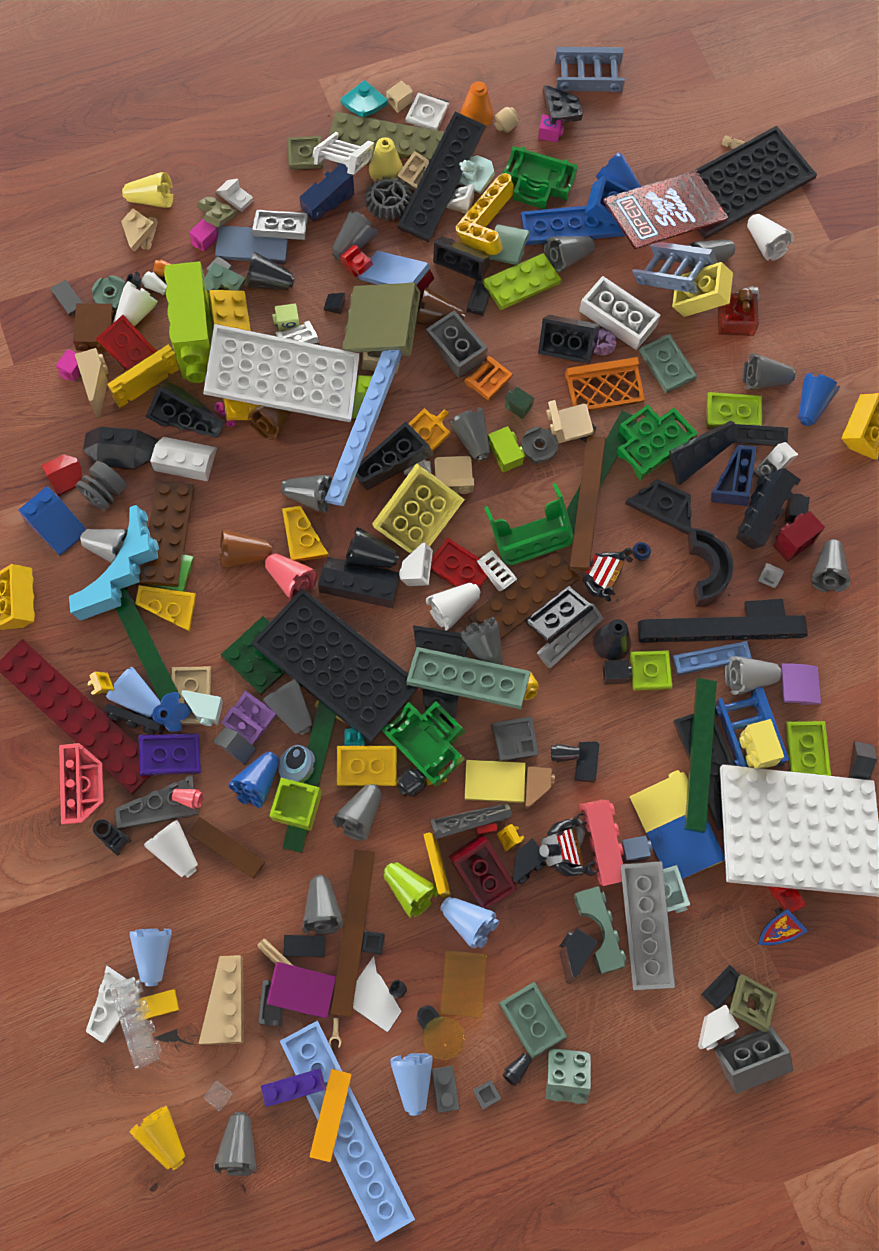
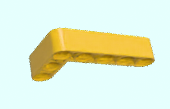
(472, 228)

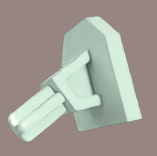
(477, 172)

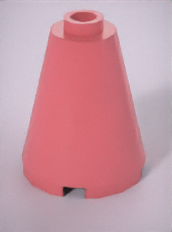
(290, 574)

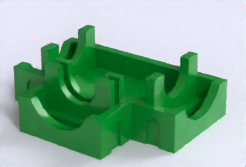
(539, 177)
(652, 439)
(427, 740)

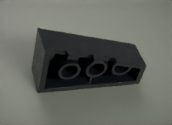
(393, 456)

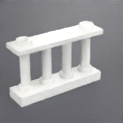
(349, 154)

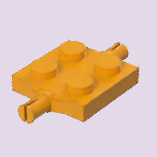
(431, 427)

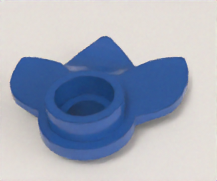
(174, 712)

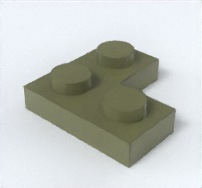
(217, 213)

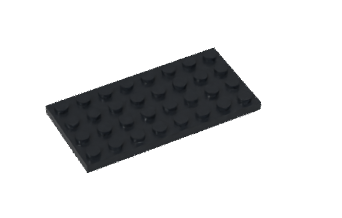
(754, 176)
(335, 665)

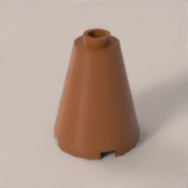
(242, 549)

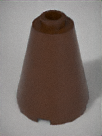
(434, 307)
(268, 420)

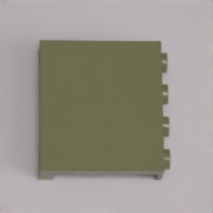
(382, 318)

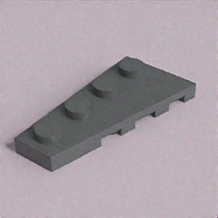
(155, 807)
(460, 822)

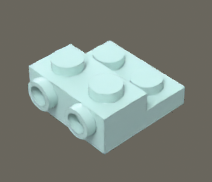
(675, 890)

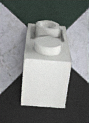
(778, 458)
(715, 1026)

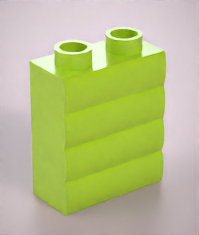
(189, 318)

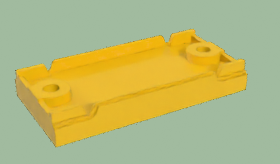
(143, 376)

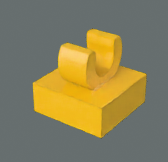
(101, 683)
(509, 837)

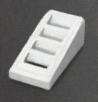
(510, 578)

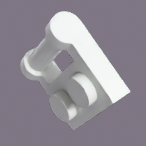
(301, 333)

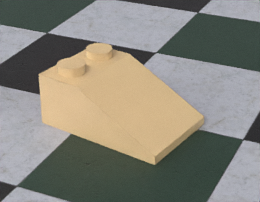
(93, 372)

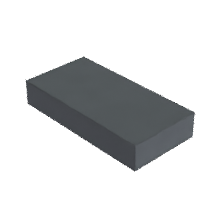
(66, 297)

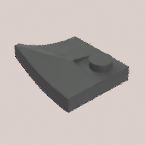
(515, 739)

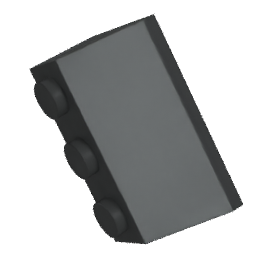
(754, 1059)

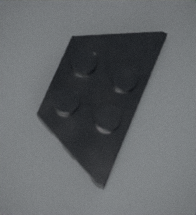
(561, 105)
(664, 504)

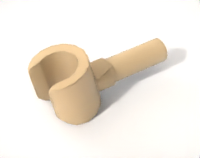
(335, 1034)

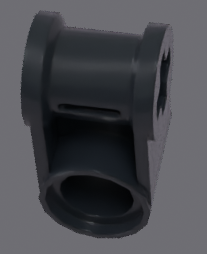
(113, 839)

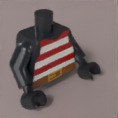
(604, 572)
(563, 849)

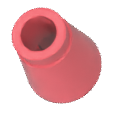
(189, 797)

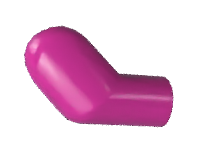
(220, 408)

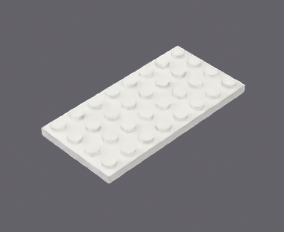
(281, 373)

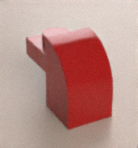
(355, 261)
(788, 898)

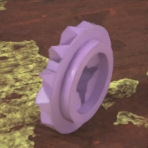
(609, 345)

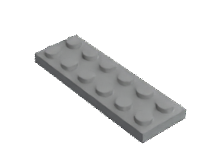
(647, 926)

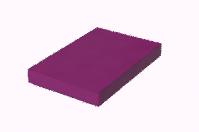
(301, 990)

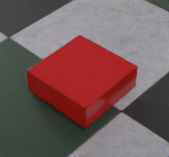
(486, 829)

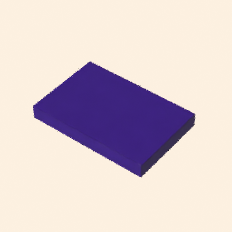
(169, 754)

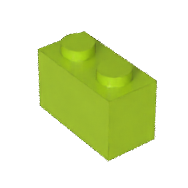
(505, 449)

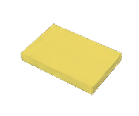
(495, 781)

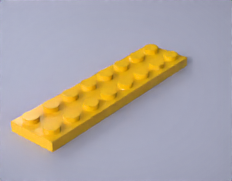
(231, 310)

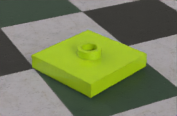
(651, 670)

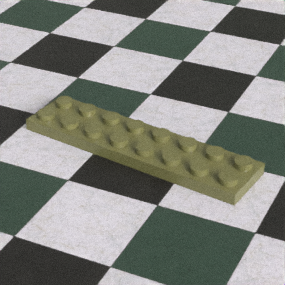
(406, 138)

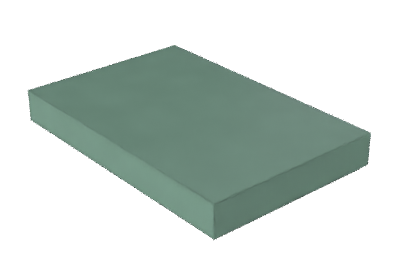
(667, 363)
(532, 1020)

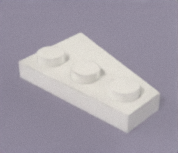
(104, 1013)

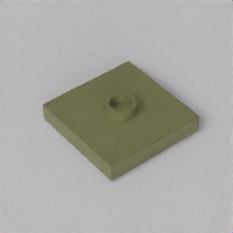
(300, 152)

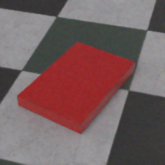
(125, 343)
(457, 565)

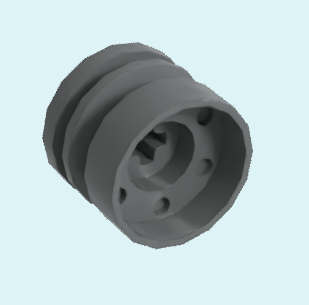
(98, 489)

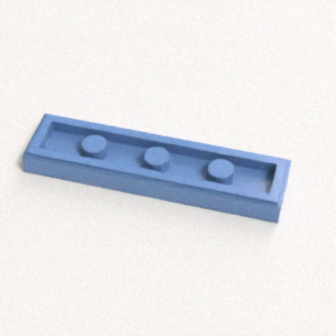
(709, 658)

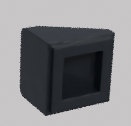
(335, 302)

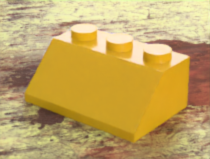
(863, 427)
(16, 597)

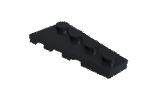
(696, 453)

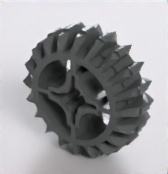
(385, 193)

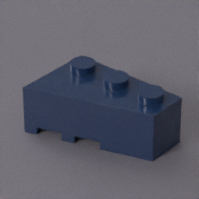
(328, 193)
(736, 480)

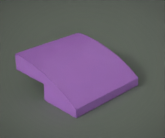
(800, 684)
(249, 717)

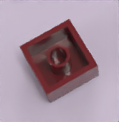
(798, 536)

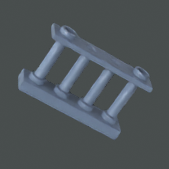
(594, 56)
(675, 253)

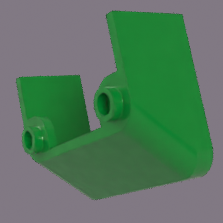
(534, 537)

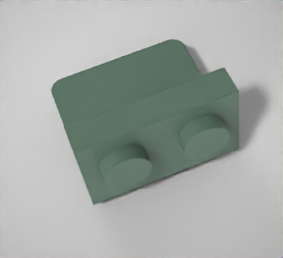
(568, 1076)

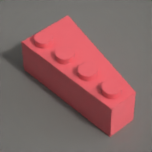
(604, 840)

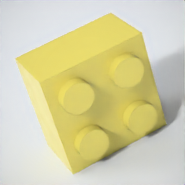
(761, 745)

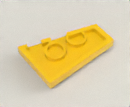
(168, 604)

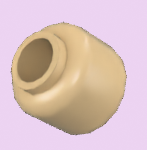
(506, 119)

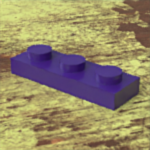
(293, 1087)

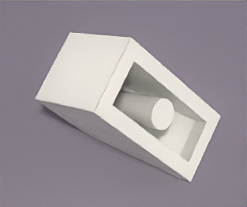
(417, 566)

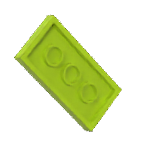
(522, 281)

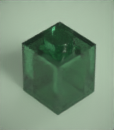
(519, 402)

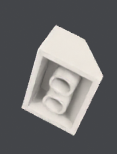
(183, 458)

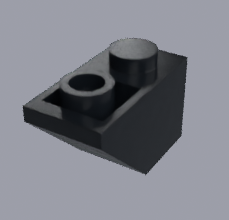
(527, 860)

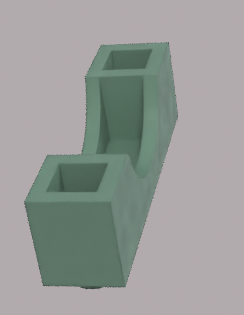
(591, 904)

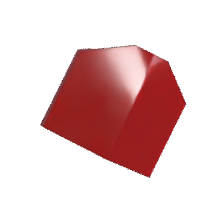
(63, 473)

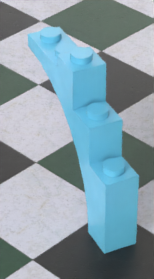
(124, 571)

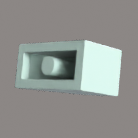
(204, 707)

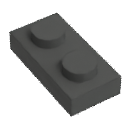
(445, 1089)

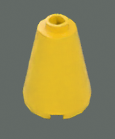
(160, 1138)

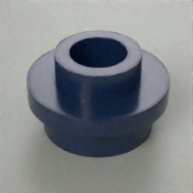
(641, 546)

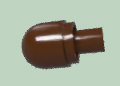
(745, 298)

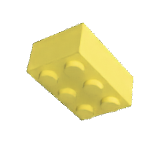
(713, 291)

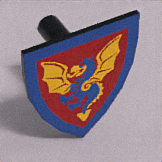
(781, 928)

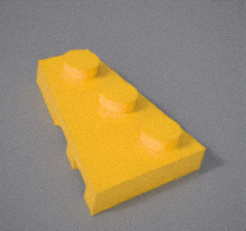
(301, 537)

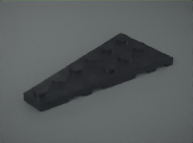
(444, 642)

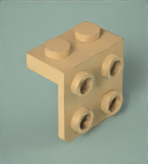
(569, 422)
(455, 473)

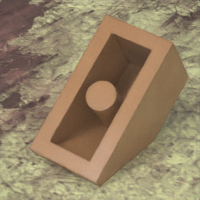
(537, 785)

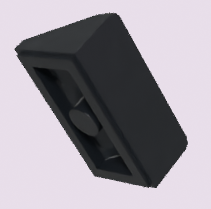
(587, 763)

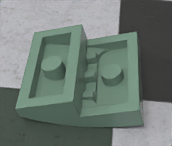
(513, 244)

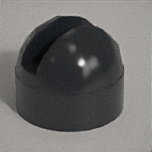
(394, 987)

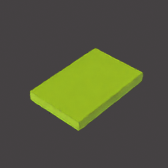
(733, 407)
(808, 747)

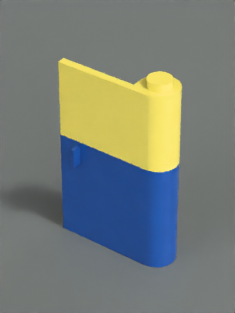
(663, 818)

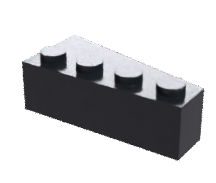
(766, 507)

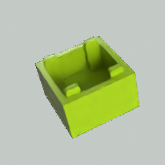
(296, 804)

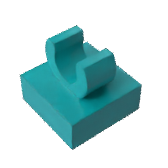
(353, 738)

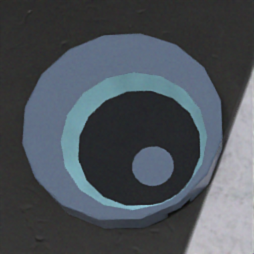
(296, 764)

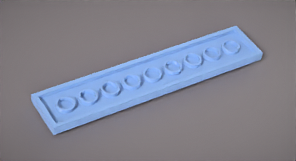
(355, 1143)

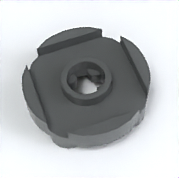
(540, 435)

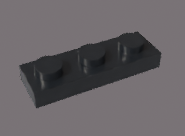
(761, 435)
(133, 720)

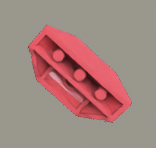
(79, 783)

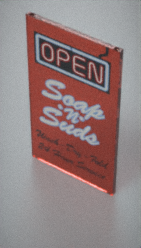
(665, 209)

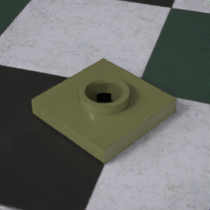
(763, 998)

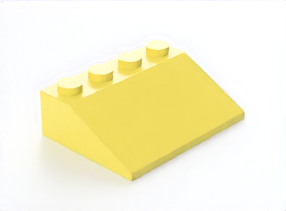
(417, 510)

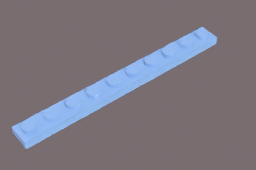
(363, 427)

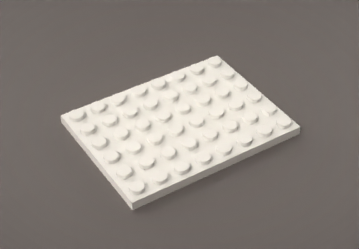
(800, 830)

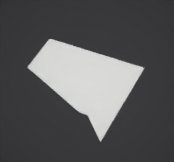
(374, 999)

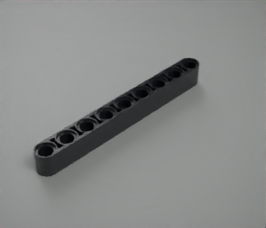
(722, 628)

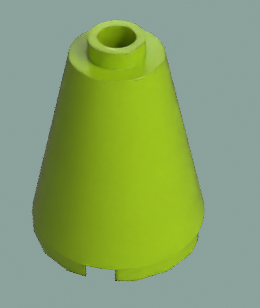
(410, 888)

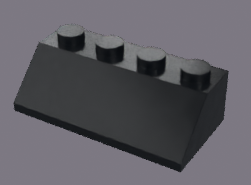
(359, 582)

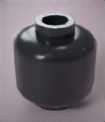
(411, 782)

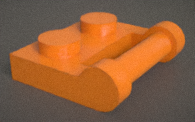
(492, 382)

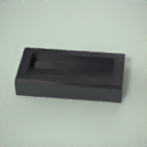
(478, 299)
(769, 607)
(304, 946)
(721, 987)

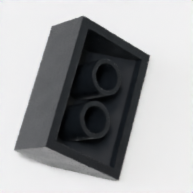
(460, 258)
(568, 338)
(575, 952)

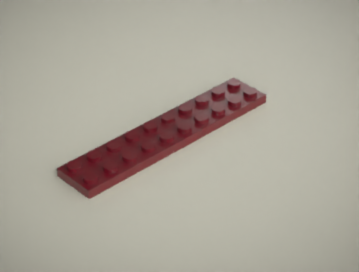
(74, 714)

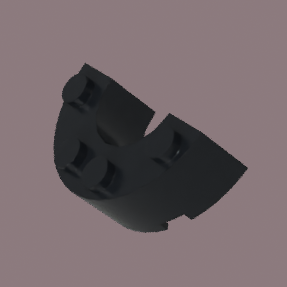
(719, 561)

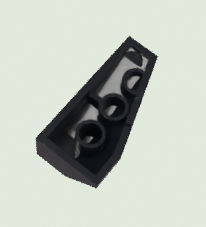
(179, 409)

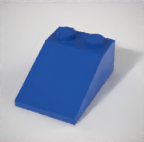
(601, 189)
(52, 520)

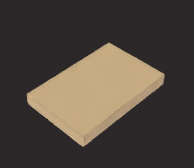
(193, 680)

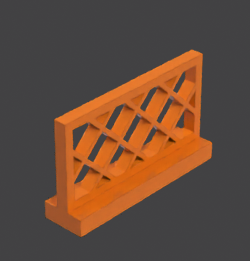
(601, 370)

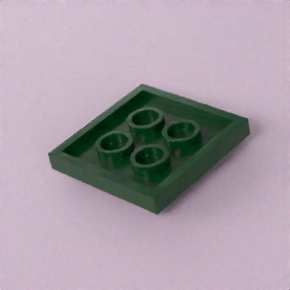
(249, 662)

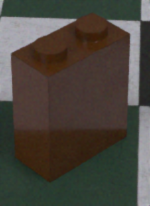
(89, 323)

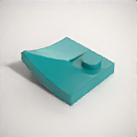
(364, 100)

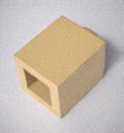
(399, 96)

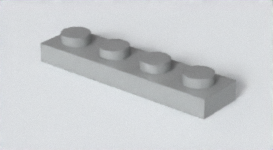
(553, 652)

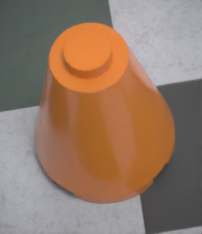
(478, 104)

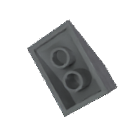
(457, 344)

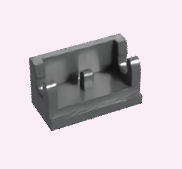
(269, 1014)

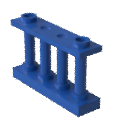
(764, 711)

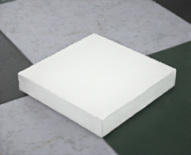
(427, 112)

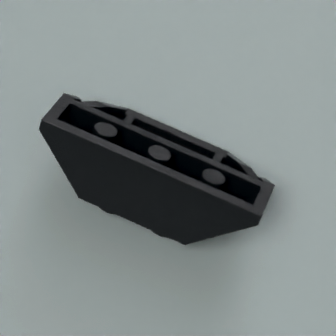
(119, 447)

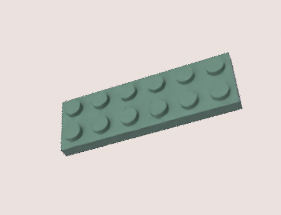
(468, 678)

